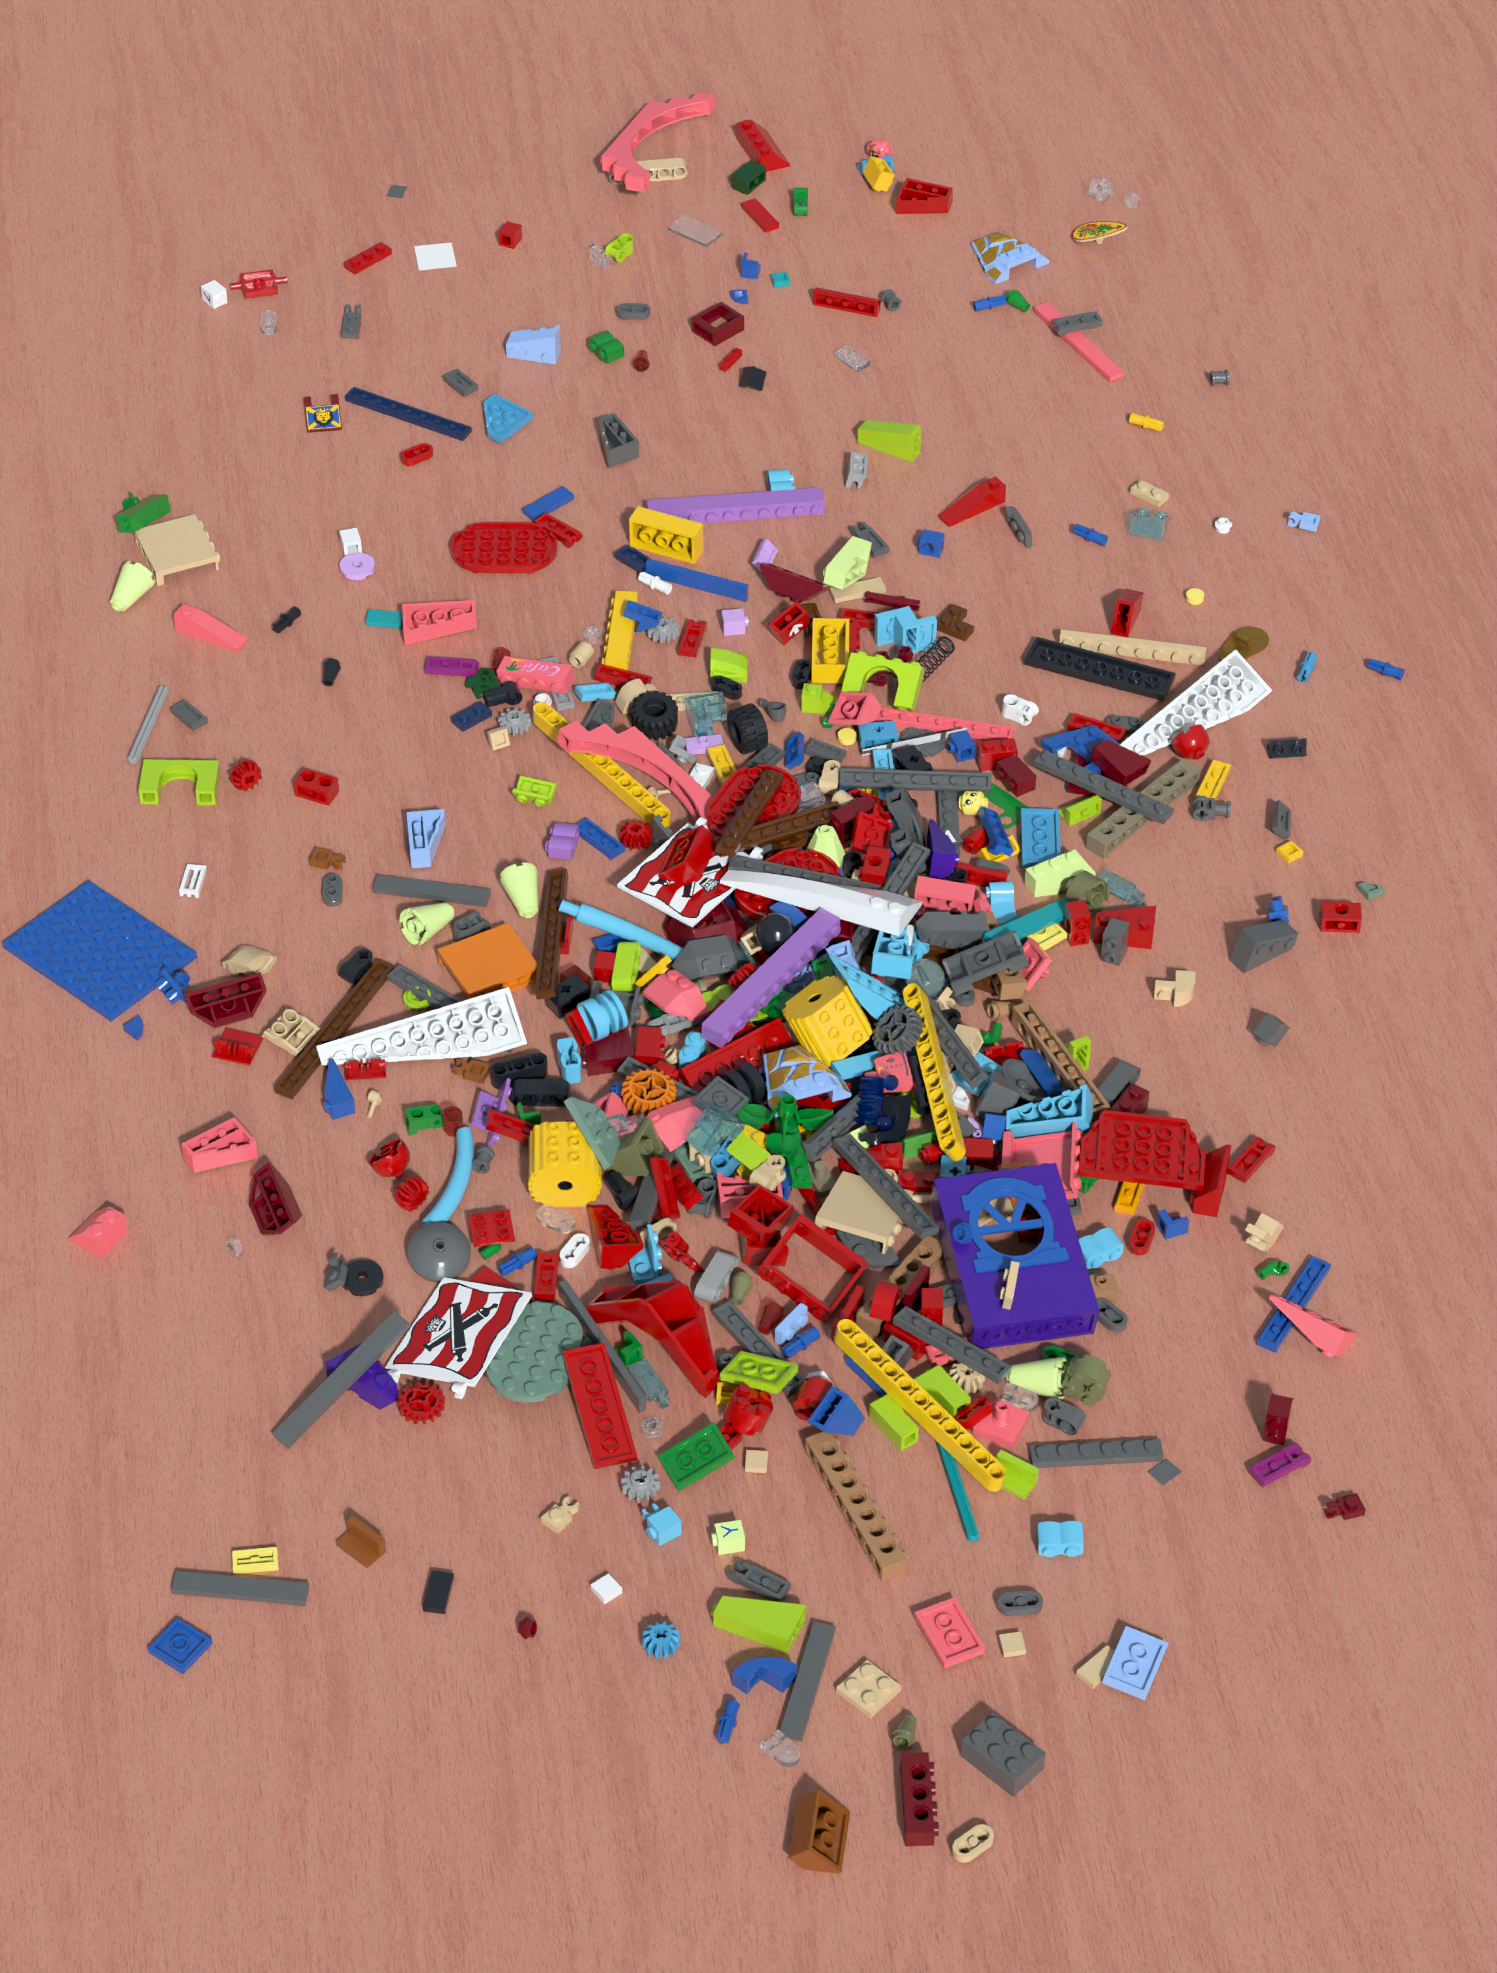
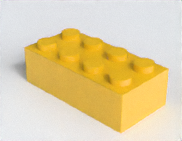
(666, 535)
(830, 650)

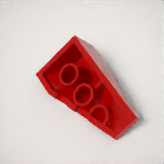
(612, 1239)

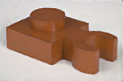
(325, 858)
(472, 1071)

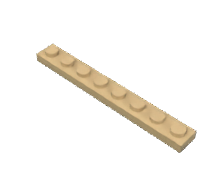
(1135, 647)

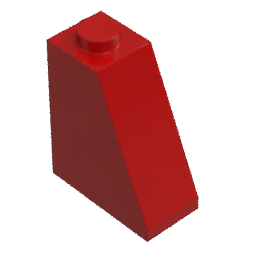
(1126, 612)

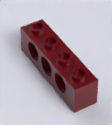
(918, 1831)

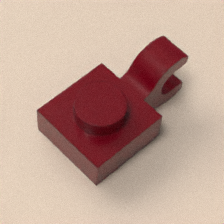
(1347, 1506)

